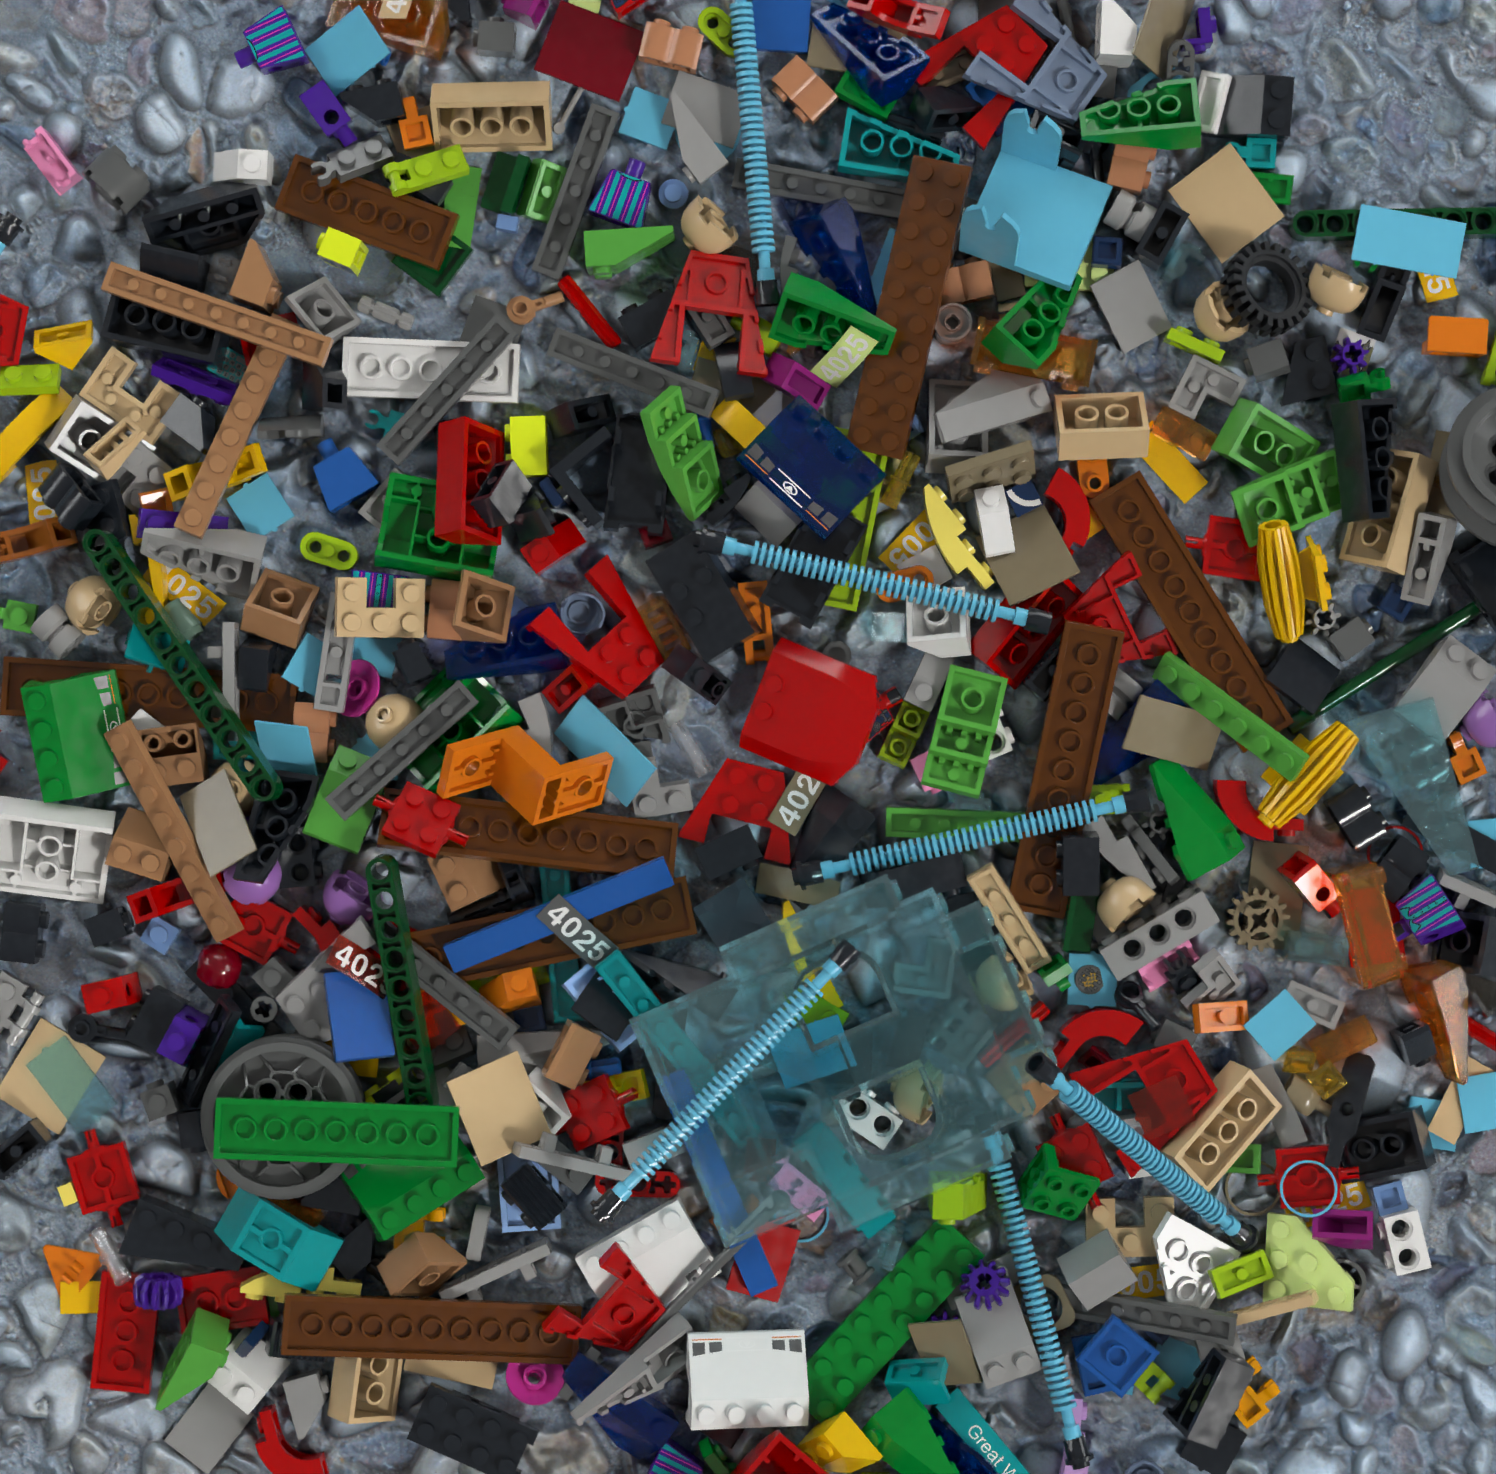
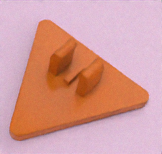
(71, 1265)

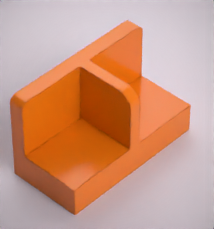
(1456, 337)

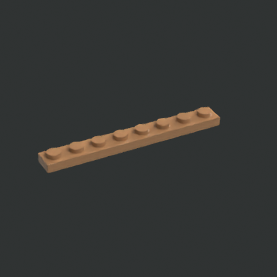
(217, 314)
(230, 440)
(173, 830)

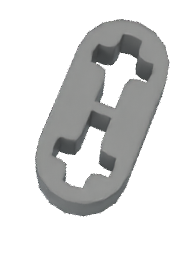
(478, 1232)

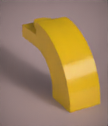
(249, 465)

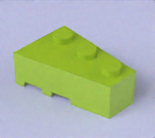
(959, 1200)

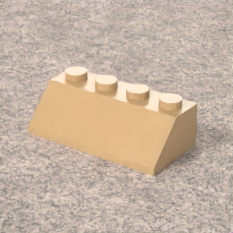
(492, 116)
(1388, 541)
(1222, 1126)
(364, 1389)

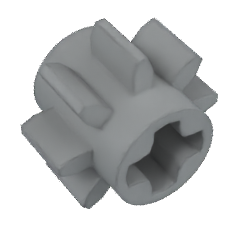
(1330, 617)

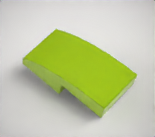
(903, 735)

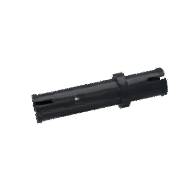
(502, 896)

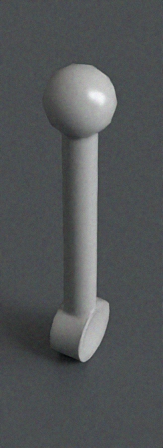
(559, 127)

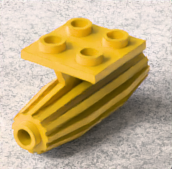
(1289, 578)
(1323, 768)

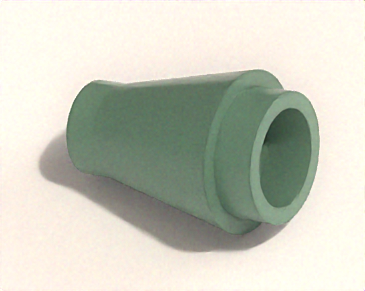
(184, 619)

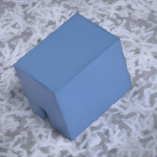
(507, 223)

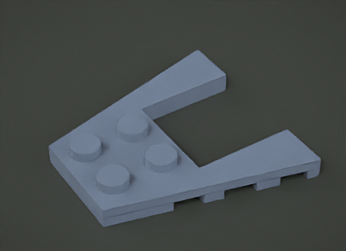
(1062, 82)

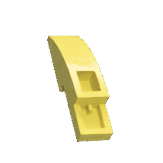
(945, 529)
(267, 1285)

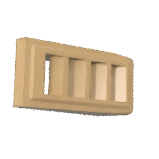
(108, 462)

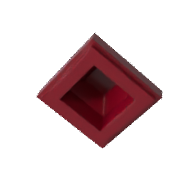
(1094, 1056)

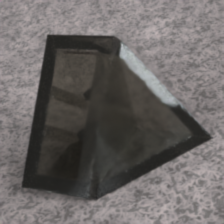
(1481, 995)

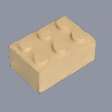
(1101, 426)

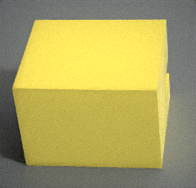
(67, 1193)

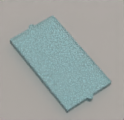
(71, 1084)

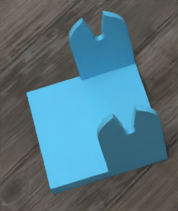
(1033, 210)

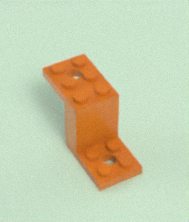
(524, 774)

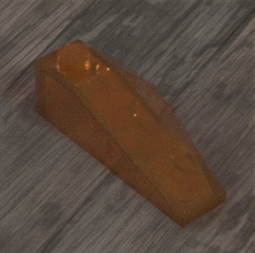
(420, 34)
(1442, 1002)

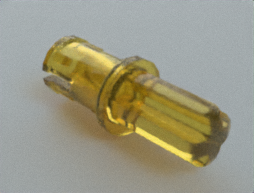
(900, 480)

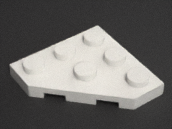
(1184, 1258)

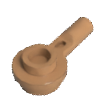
(522, 309)

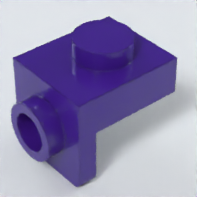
(1205, 28)

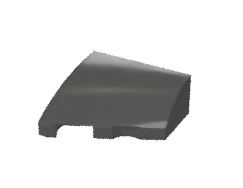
(291, 427)
(637, 714)

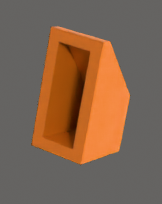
(513, 990)

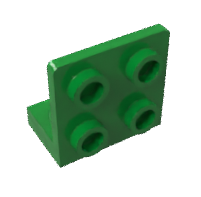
(1053, 1189)

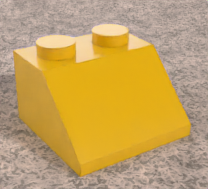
(839, 1445)

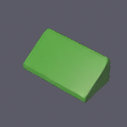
(541, 190)

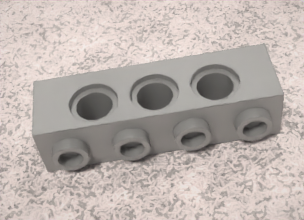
(1201, 918)

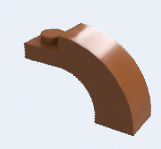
(34, 540)

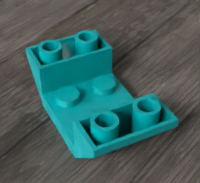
(277, 1240)

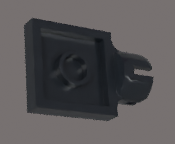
(110, 518)

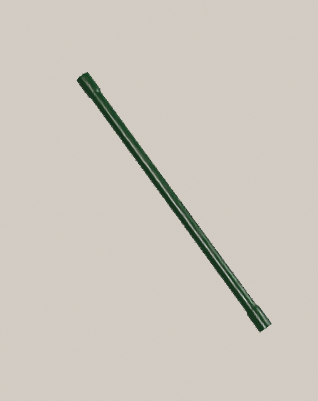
(1385, 665)

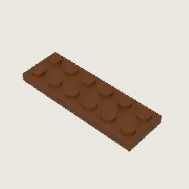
(369, 213)

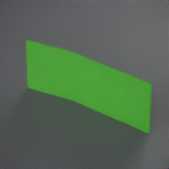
(463, 200)

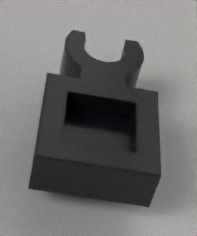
(1180, 973)

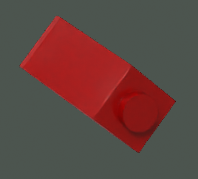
(549, 550)
(569, 687)

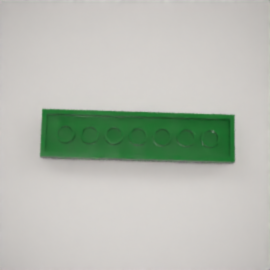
(336, 1132)
(881, 1319)

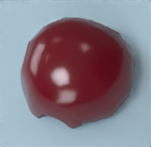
(219, 966)

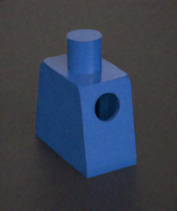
(342, 476)

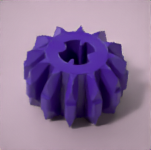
(973, 1288)
(158, 1290)

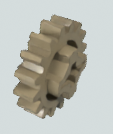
(1248, 929)

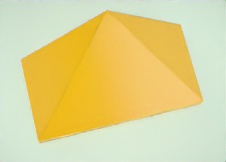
(64, 343)

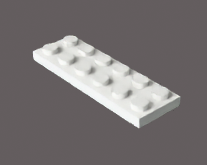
(409, 366)

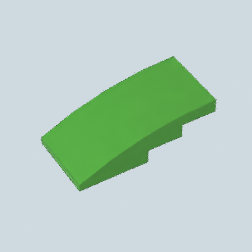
(681, 454)
(1293, 494)
(964, 731)

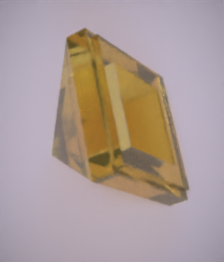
(726, 444)
(1299, 1060)
(1326, 1080)

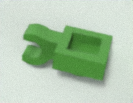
(19, 616)

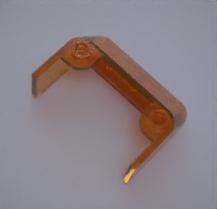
(1068, 364)
(1367, 924)

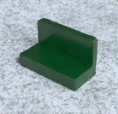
(506, 183)
(1079, 923)

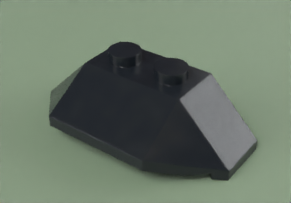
(206, 218)

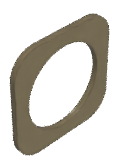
(1068, 1313)

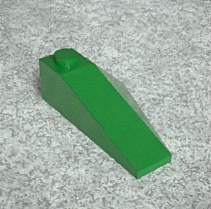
(1153, 119)
(820, 317)
(1032, 326)
(1199, 827)
(906, 1437)

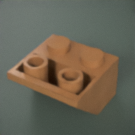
(177, 753)

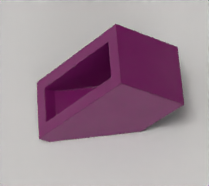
(526, 11)
(795, 380)
(1344, 1228)

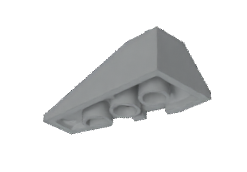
(992, 404)
(223, 557)

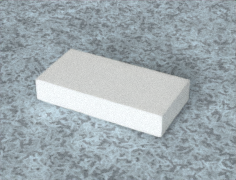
(1212, 96)

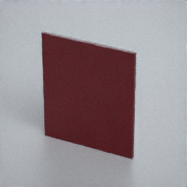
(589, 51)

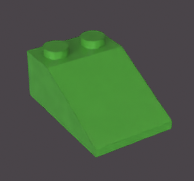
(618, 249)
(1261, 439)
(323, 820)
(194, 1357)

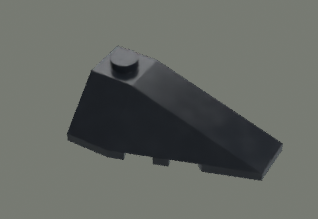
(276, 823)
(831, 829)

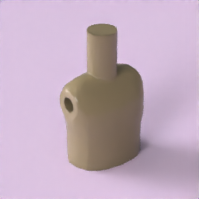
(1305, 1097)

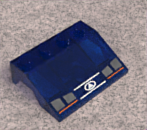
(811, 467)

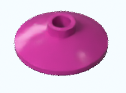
(362, 688)
(548, 1385)

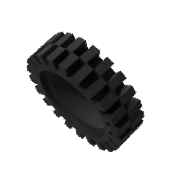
(1244, 305)

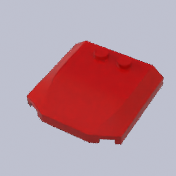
(811, 712)

